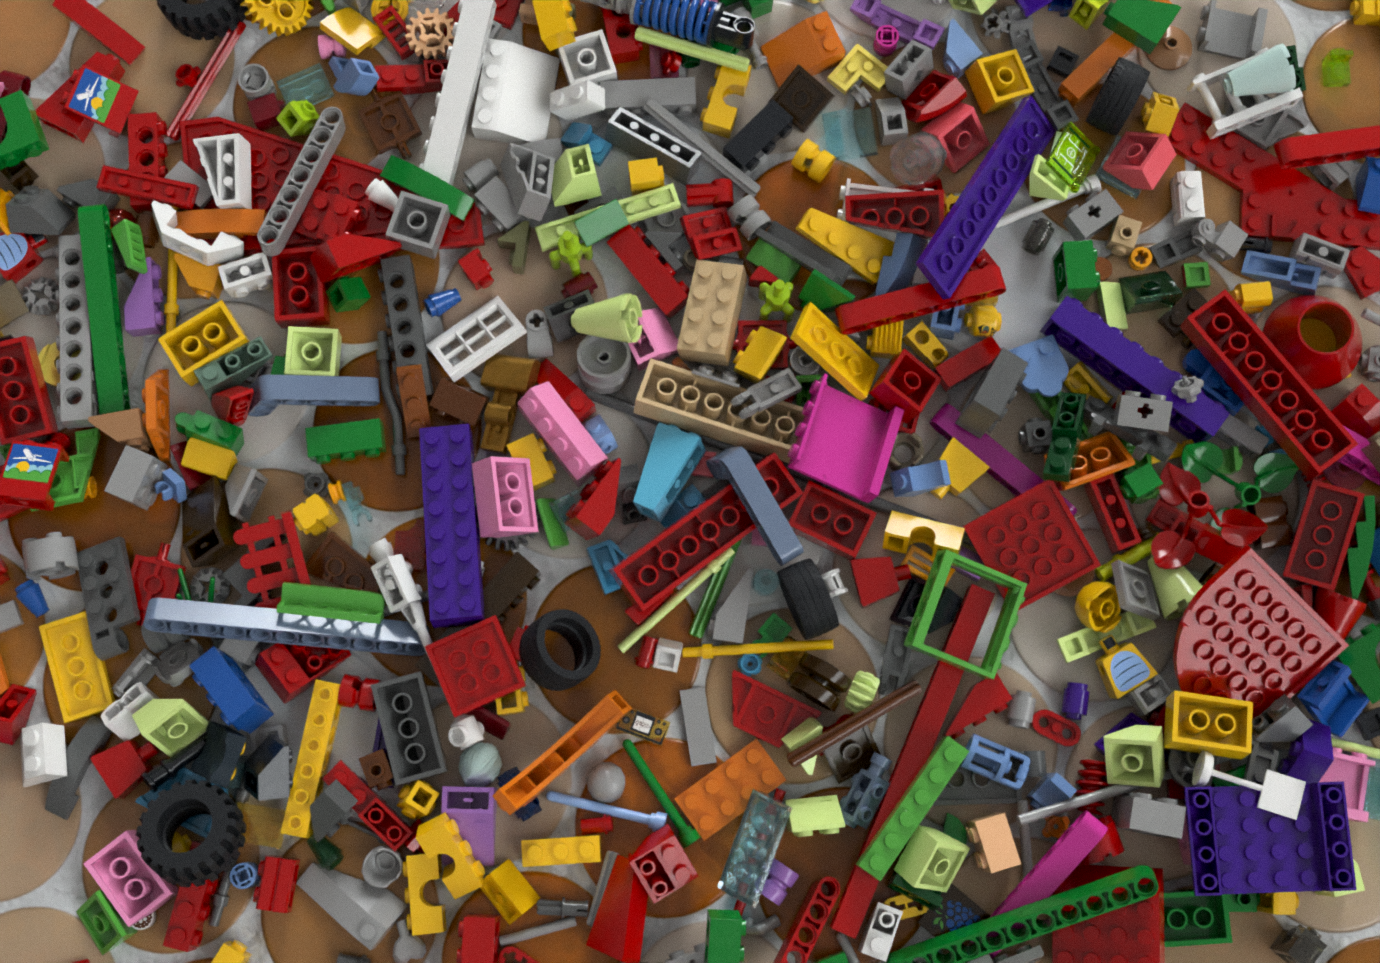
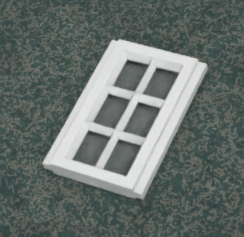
(476, 338)

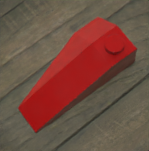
(1359, 411)

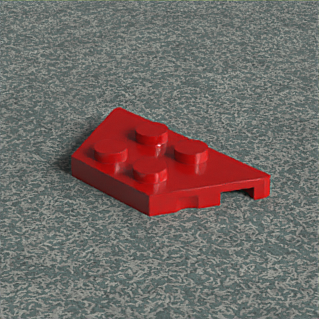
(766, 711)

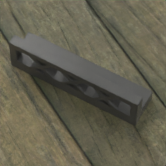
(804, 252)

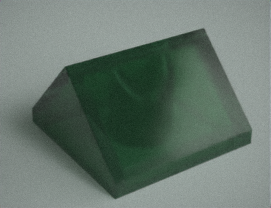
(1149, 292)

